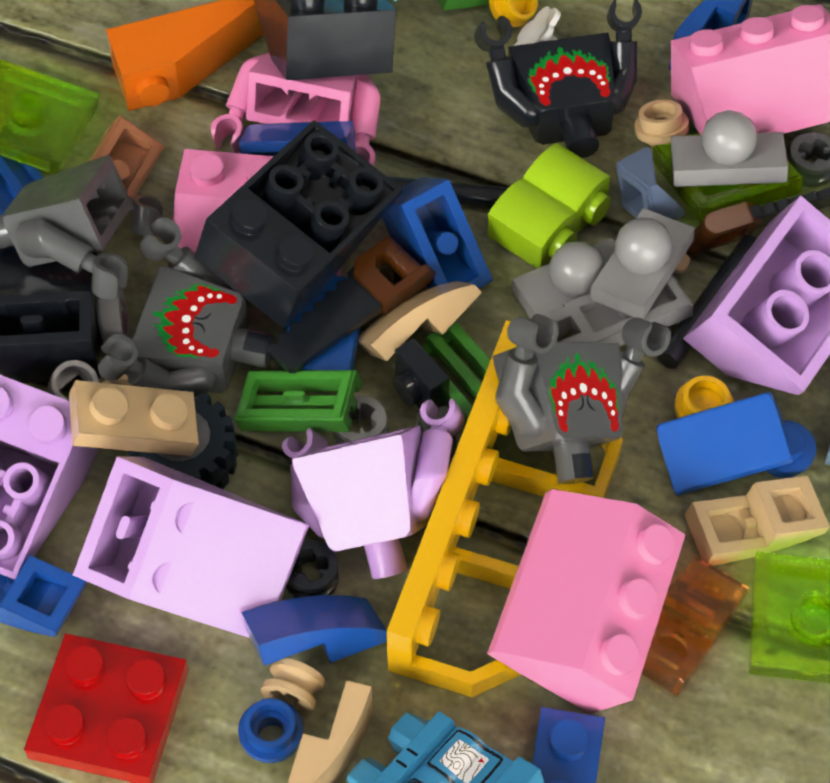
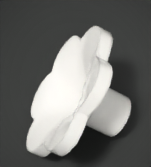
(540, 28)

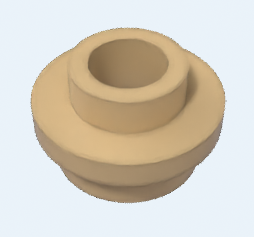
(660, 121)

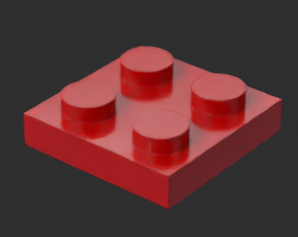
(107, 709)

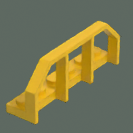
(455, 516)

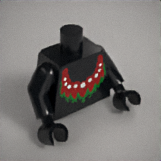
(565, 85)

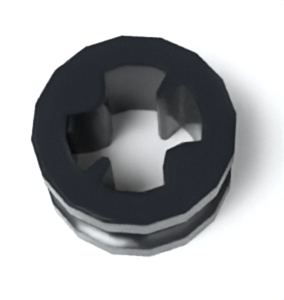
(323, 559)

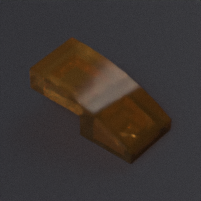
(691, 623)

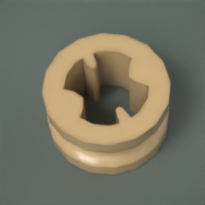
(294, 684)

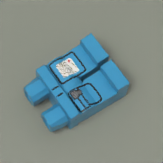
(442, 754)

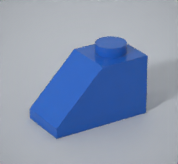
(436, 233)

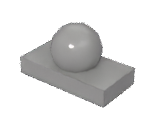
(729, 154)
(642, 263)
(564, 279)

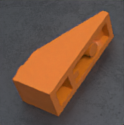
(180, 49)

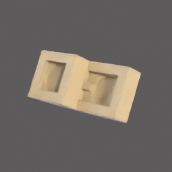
(431, 309)
(763, 520)
(327, 760)

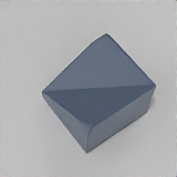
(639, 187)

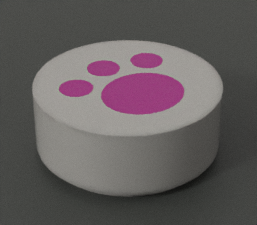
(113, 316)

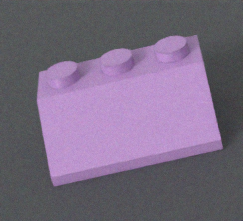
(775, 306)

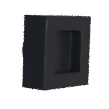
(419, 376)

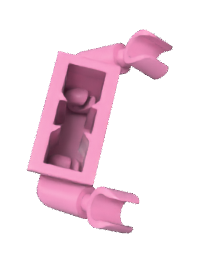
(269, 98)

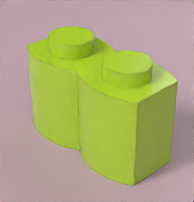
(549, 205)

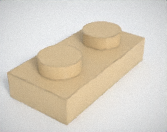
(133, 418)

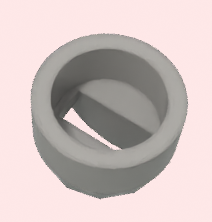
(67, 372)

